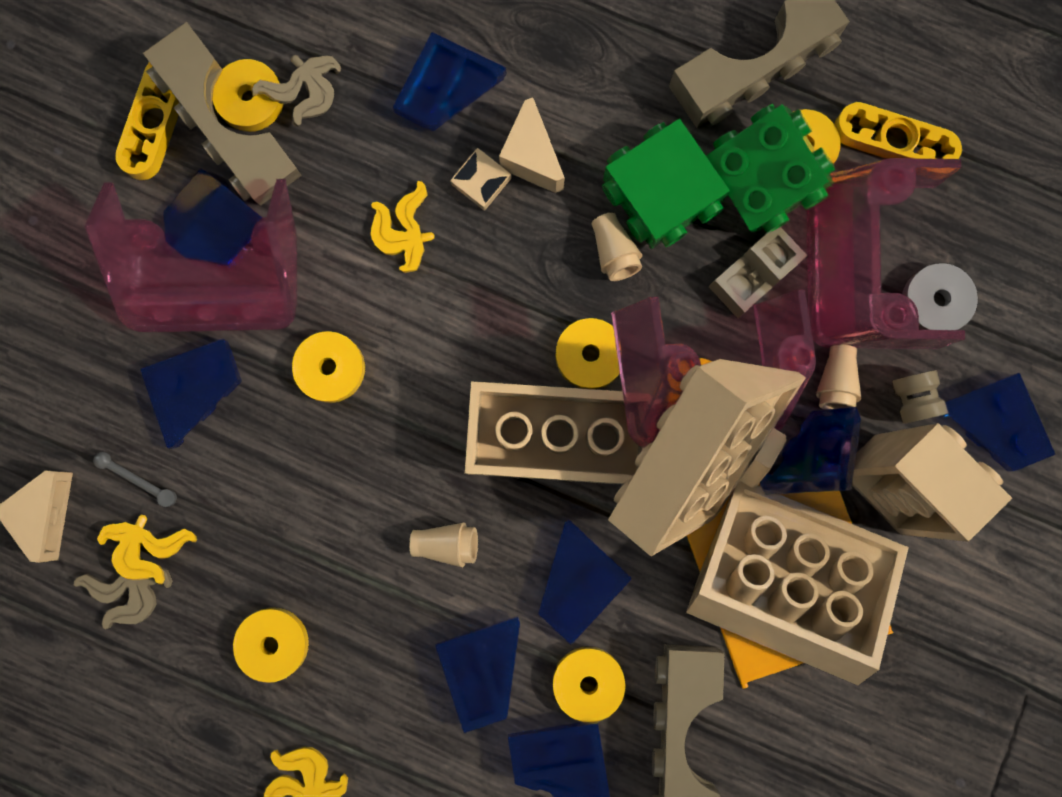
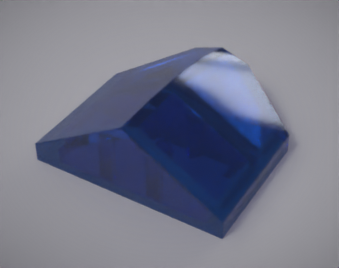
(208, 221)

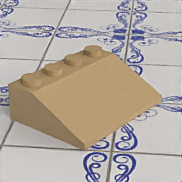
(701, 450)
(800, 583)

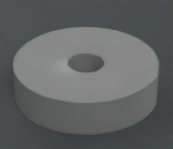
(957, 290)

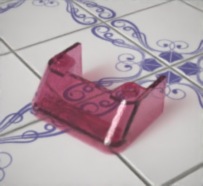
(846, 258)
(169, 293)
(654, 370)

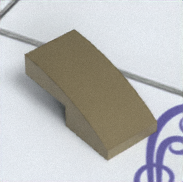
(757, 271)

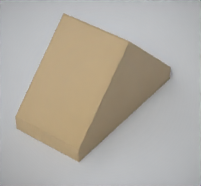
(530, 152)
(38, 515)

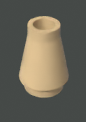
(616, 250)
(840, 379)
(447, 544)

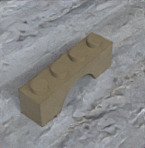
(190, 71)
(715, 83)
(690, 682)

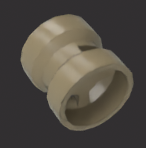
(920, 407)

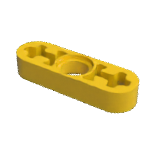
(872, 115)
(131, 144)

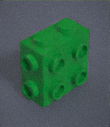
(772, 167)
(664, 185)

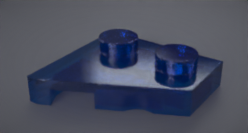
(445, 82)
(190, 387)
(1003, 422)
(819, 456)
(579, 584)
(481, 672)
(560, 760)

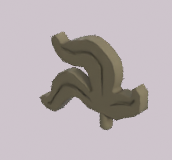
(318, 88)
(141, 597)

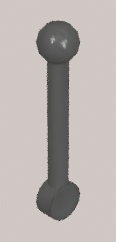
(164, 497)

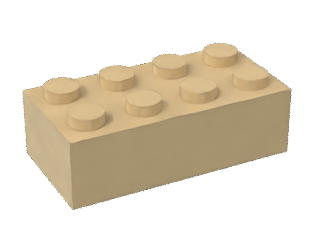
(549, 434)
(928, 483)

